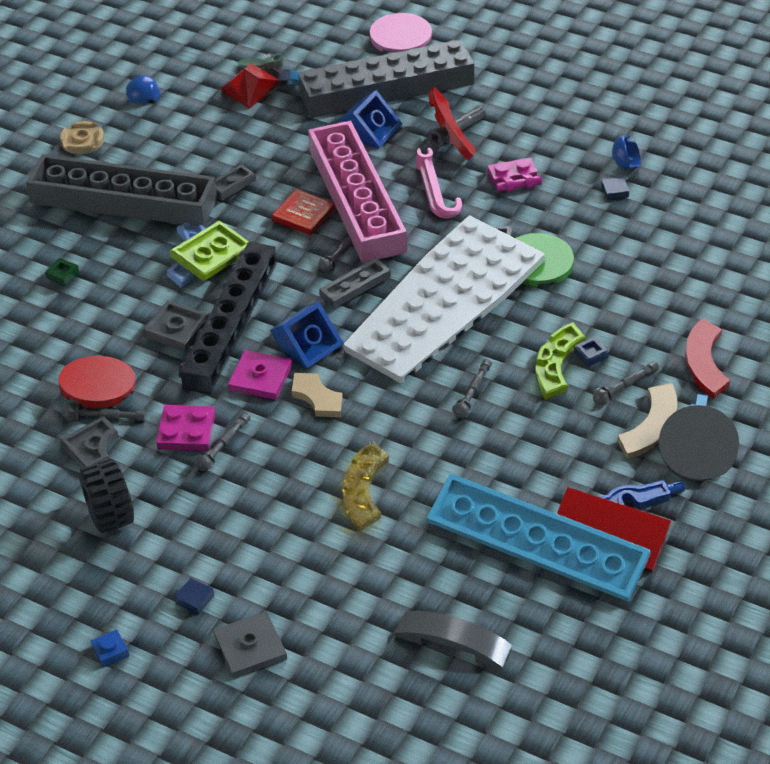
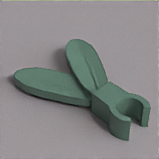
(270, 62)

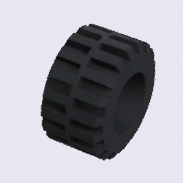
(106, 495)

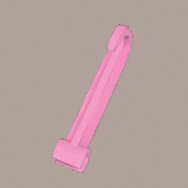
(425, 165)

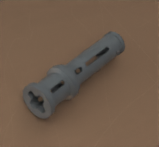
(439, 136)

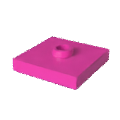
(260, 374)

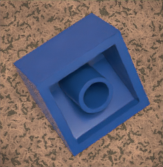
(372, 120)
(307, 335)

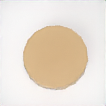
(82, 138)

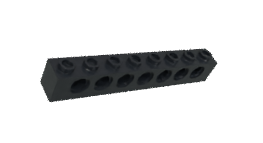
(228, 318)

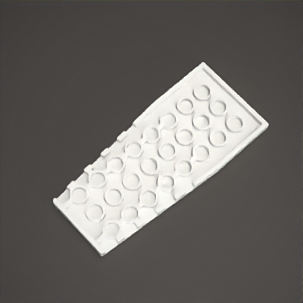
(442, 296)

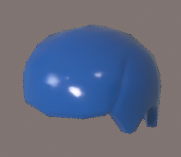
(142, 89)
(626, 153)

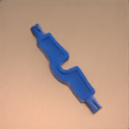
(645, 495)

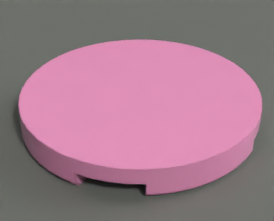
(400, 32)

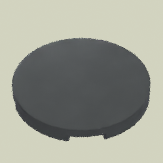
(698, 443)

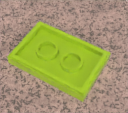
(209, 250)

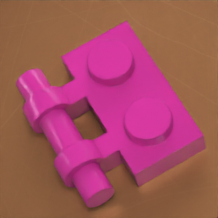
(514, 175)

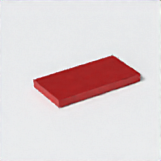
(617, 520)

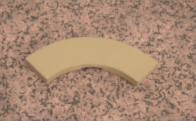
(646, 435)

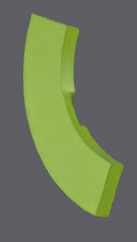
(551, 357)

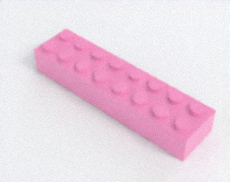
(357, 192)

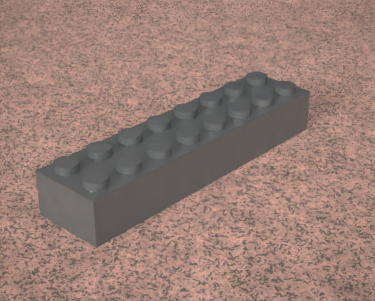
(392, 75)
(122, 190)

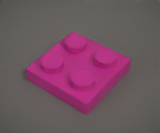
(186, 428)

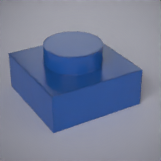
(110, 648)

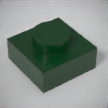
(62, 271)

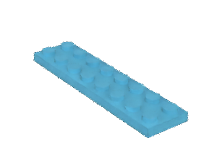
(539, 537)

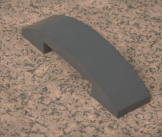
(455, 633)

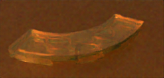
(357, 485)

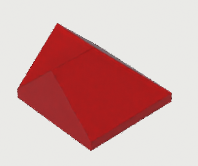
(250, 85)

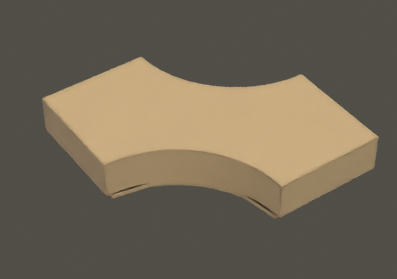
(310, 389)

